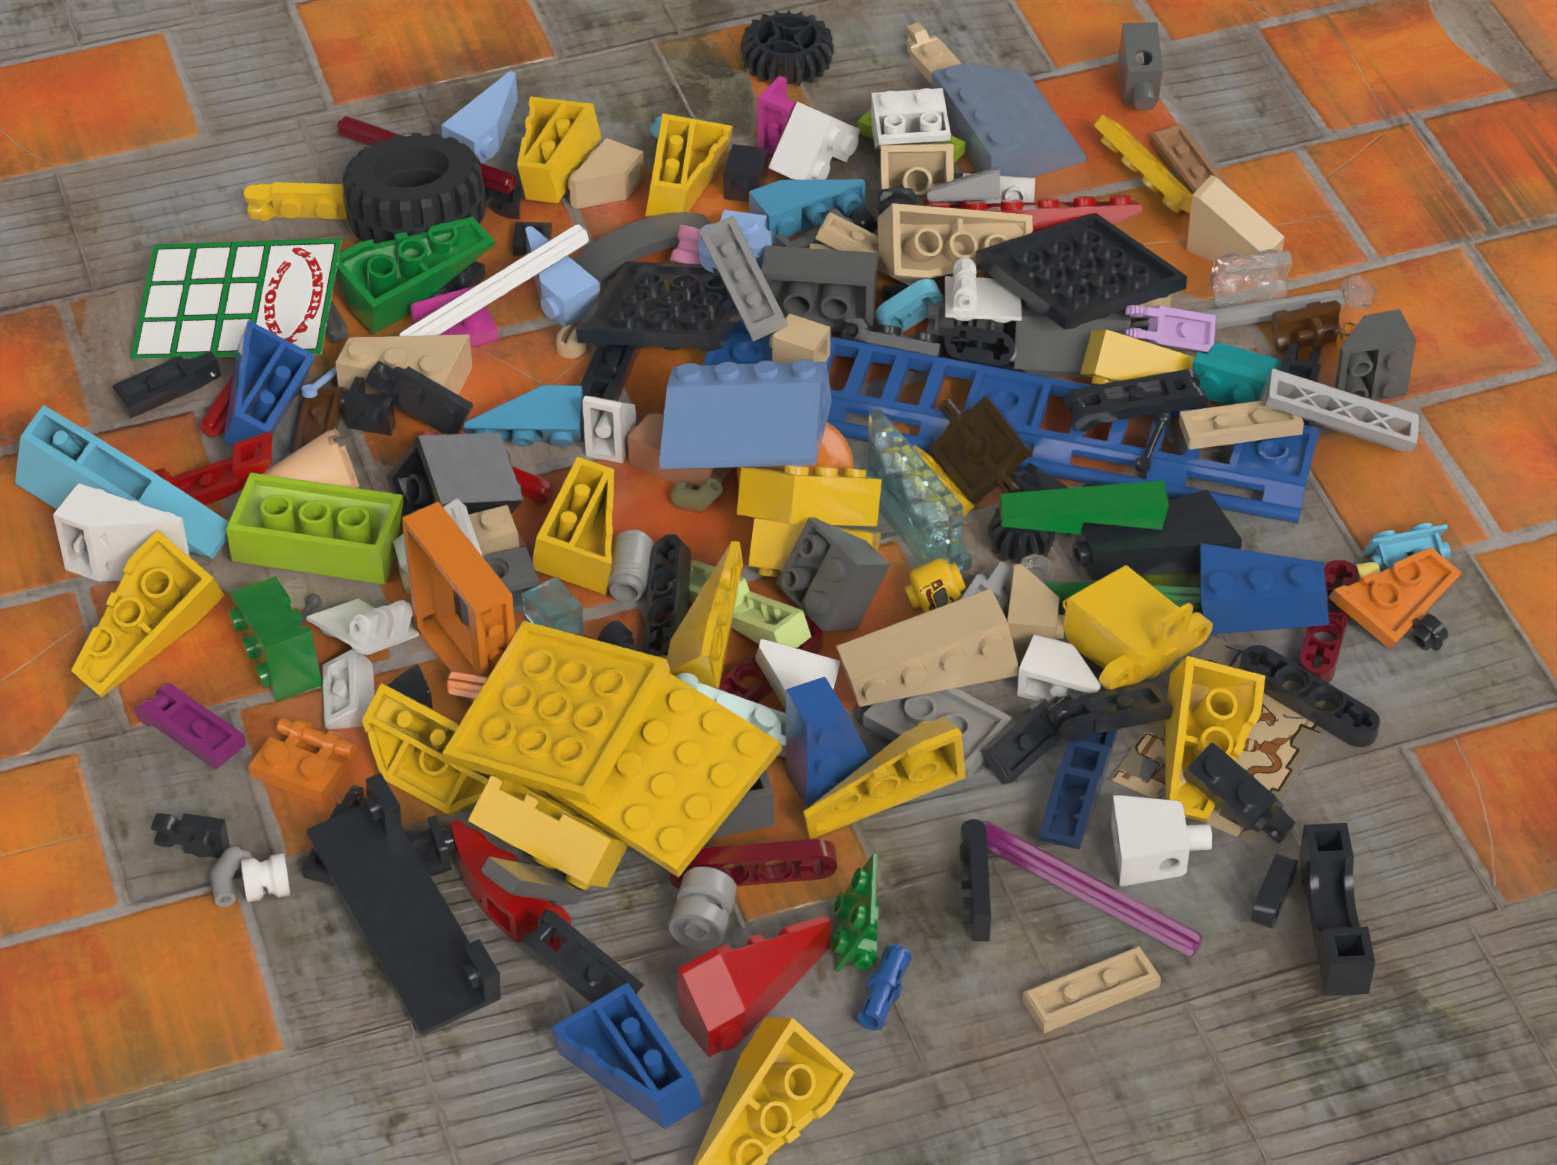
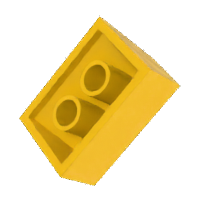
(775, 541)

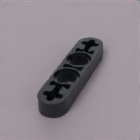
(674, 598)
(1313, 691)

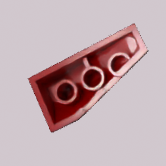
(735, 989)

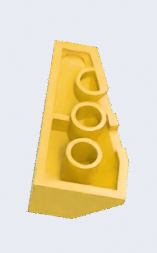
(151, 608)
(905, 769)

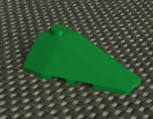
(393, 274)

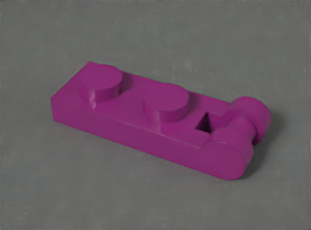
(191, 725)

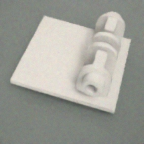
(978, 297)
(365, 626)

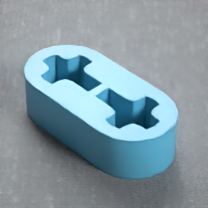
(909, 305)

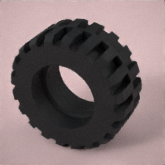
(411, 186)

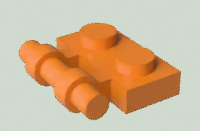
(297, 769)

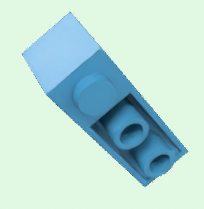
(803, 204)
(542, 414)

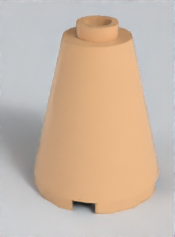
(318, 462)

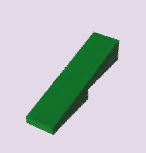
(1066, 509)

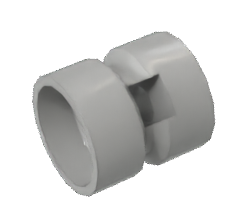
(703, 908)

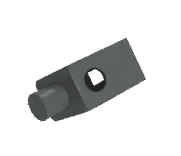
(1140, 82)

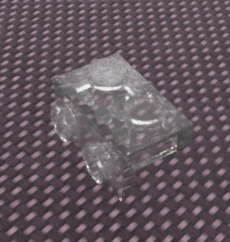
(1250, 278)

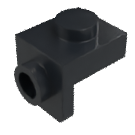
(368, 411)
(434, 847)

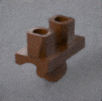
(1307, 325)

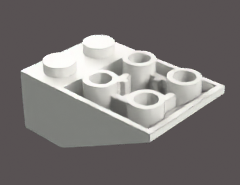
(104, 531)

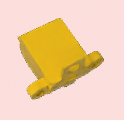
(1131, 628)

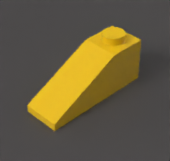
(1120, 357)

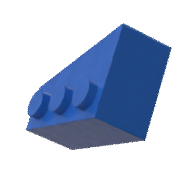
(819, 740)

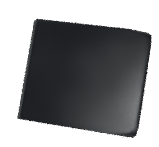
(413, 685)

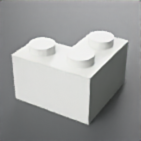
(811, 143)

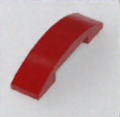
(226, 476)

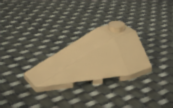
(929, 239)

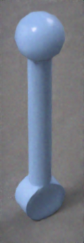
(310, 390)

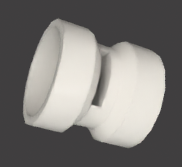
(265, 877)

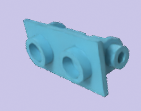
(1393, 547)

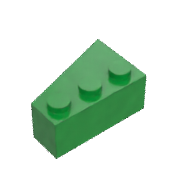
(275, 638)

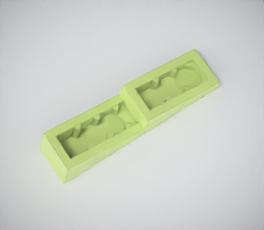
(755, 614)

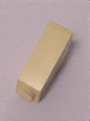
(1227, 224)

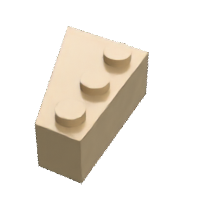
(438, 357)

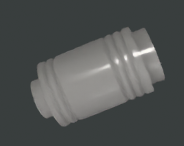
(630, 565)

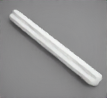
(499, 283)

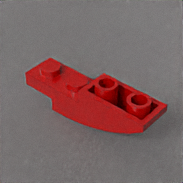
(509, 912)

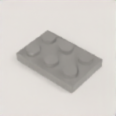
(974, 718)

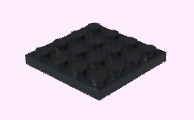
(1080, 270)
(663, 308)

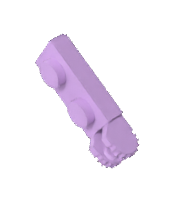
(1174, 328)

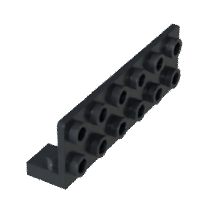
(403, 912)

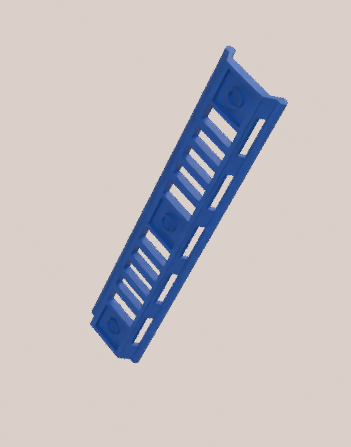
(1267, 465)

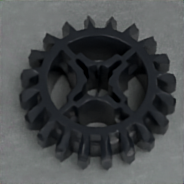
(787, 47)

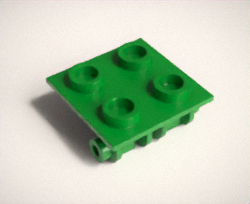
(857, 920)

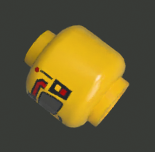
(935, 585)

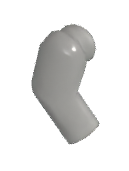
(224, 871)

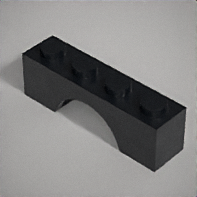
(1340, 941)

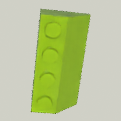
(315, 528)

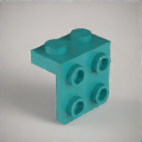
(1233, 374)

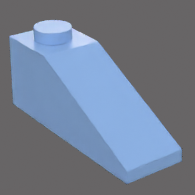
(485, 118)
(565, 287)

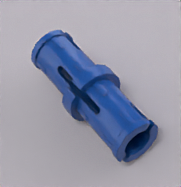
(884, 987)

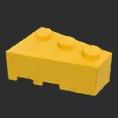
(685, 162)

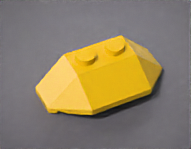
(409, 750)

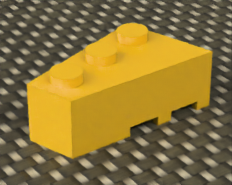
(555, 145)
(798, 494)
(579, 529)
(548, 832)

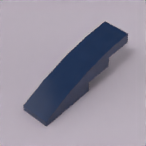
(1077, 790)

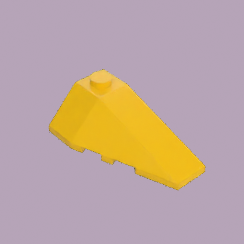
(704, 633)
(1207, 706)
(773, 1094)

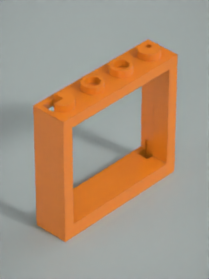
(446, 560)

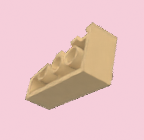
(932, 652)

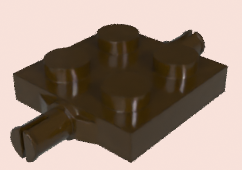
(980, 449)

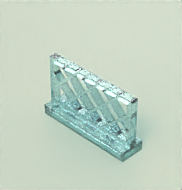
(914, 497)

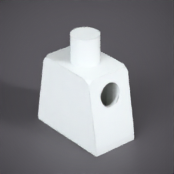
(1153, 839)

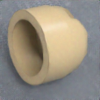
(572, 348)

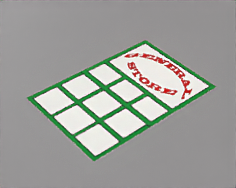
(208, 291)

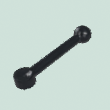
(1143, 463)

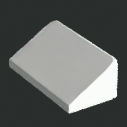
(347, 690)

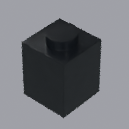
(744, 171)

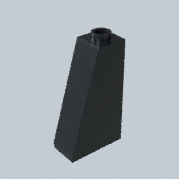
(1146, 551)

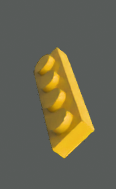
(1138, 159)

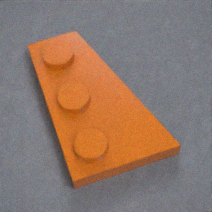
(1394, 597)

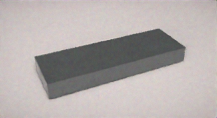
(532, 881)

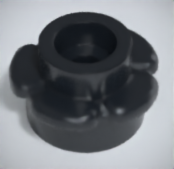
(1428, 632)

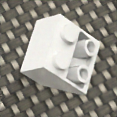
(909, 117)

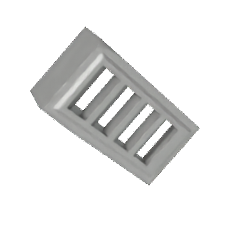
(976, 186)

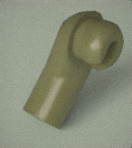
(696, 500)

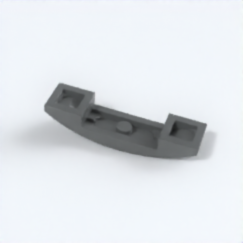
(635, 241)

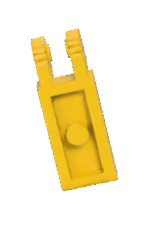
(295, 201)

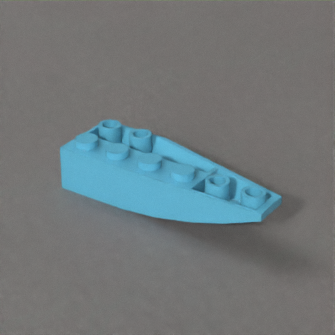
(61, 454)

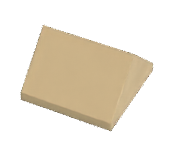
(916, 167)

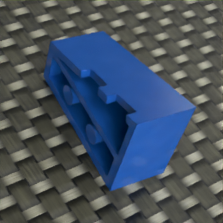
(264, 382)
(1261, 590)
(630, 1056)

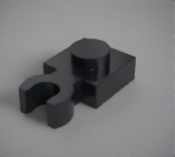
(198, 834)

